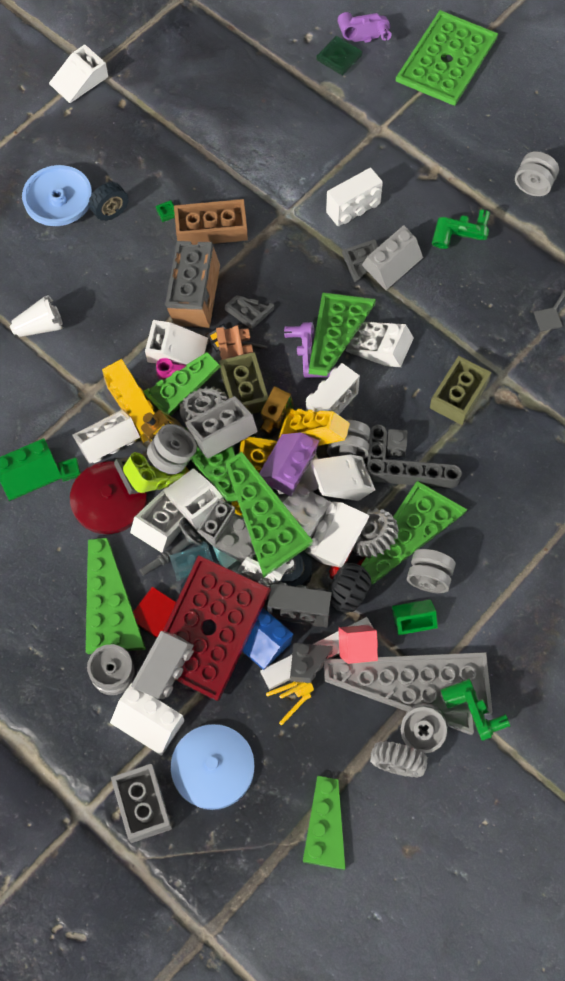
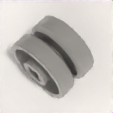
(536, 173)
(355, 442)
(171, 449)
(431, 571)
(108, 658)
(422, 740)

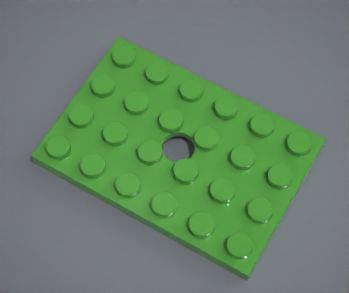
(444, 37)

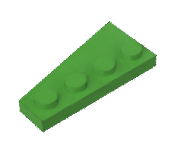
(169, 393)
(325, 833)

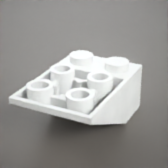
(79, 74)
(174, 343)
(381, 343)
(343, 477)
(193, 497)

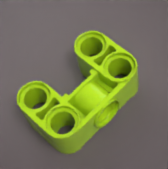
(146, 477)

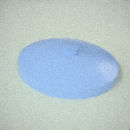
(57, 195)
(212, 767)

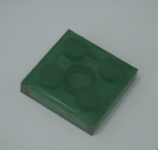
(339, 55)

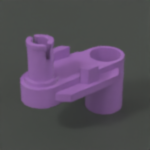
(364, 27)
(306, 332)

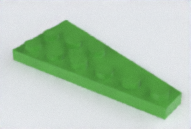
(216, 471)

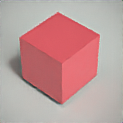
(358, 644)

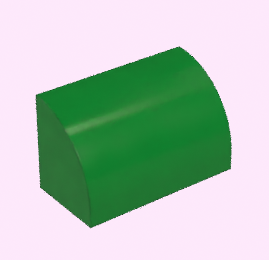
(414, 617)

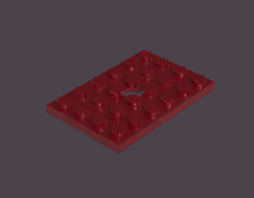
(233, 605)

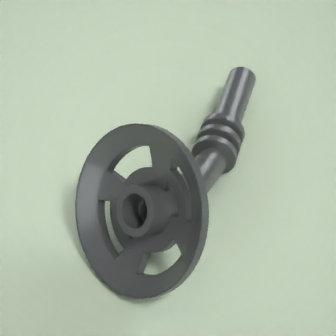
(190, 537)

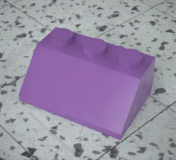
(289, 461)

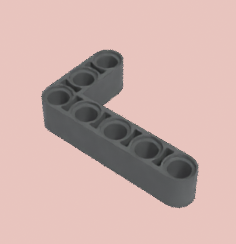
(405, 467)

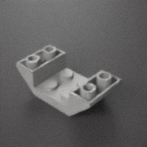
(227, 532)

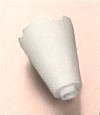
(37, 319)

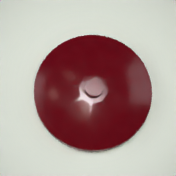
(102, 500)

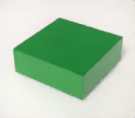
(166, 211)
(69, 469)

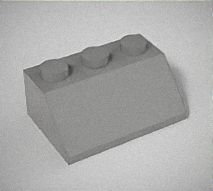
(393, 258)
(163, 665)

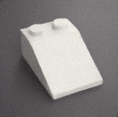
(158, 522)

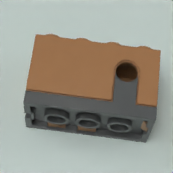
(193, 284)

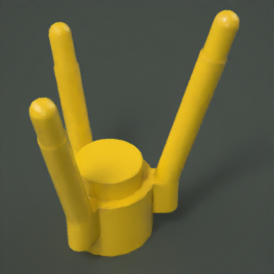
(300, 688)

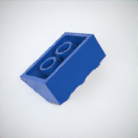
(267, 640)

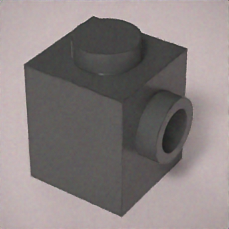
(396, 443)

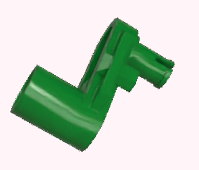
(446, 227)
(465, 692)

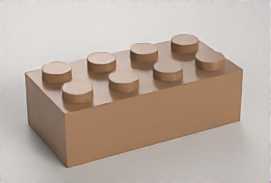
(211, 222)

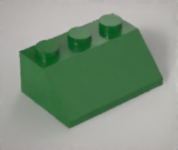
(27, 469)

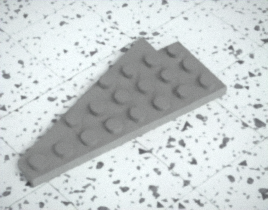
(416, 680)

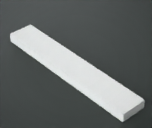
(280, 671)

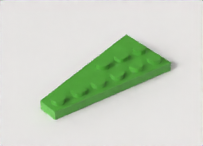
(336, 326)
(418, 520)
(270, 525)
(108, 606)

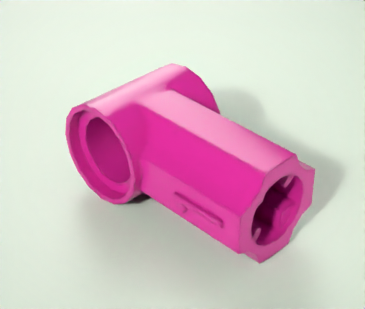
(165, 363)

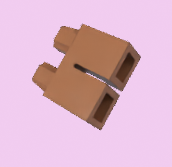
(230, 342)

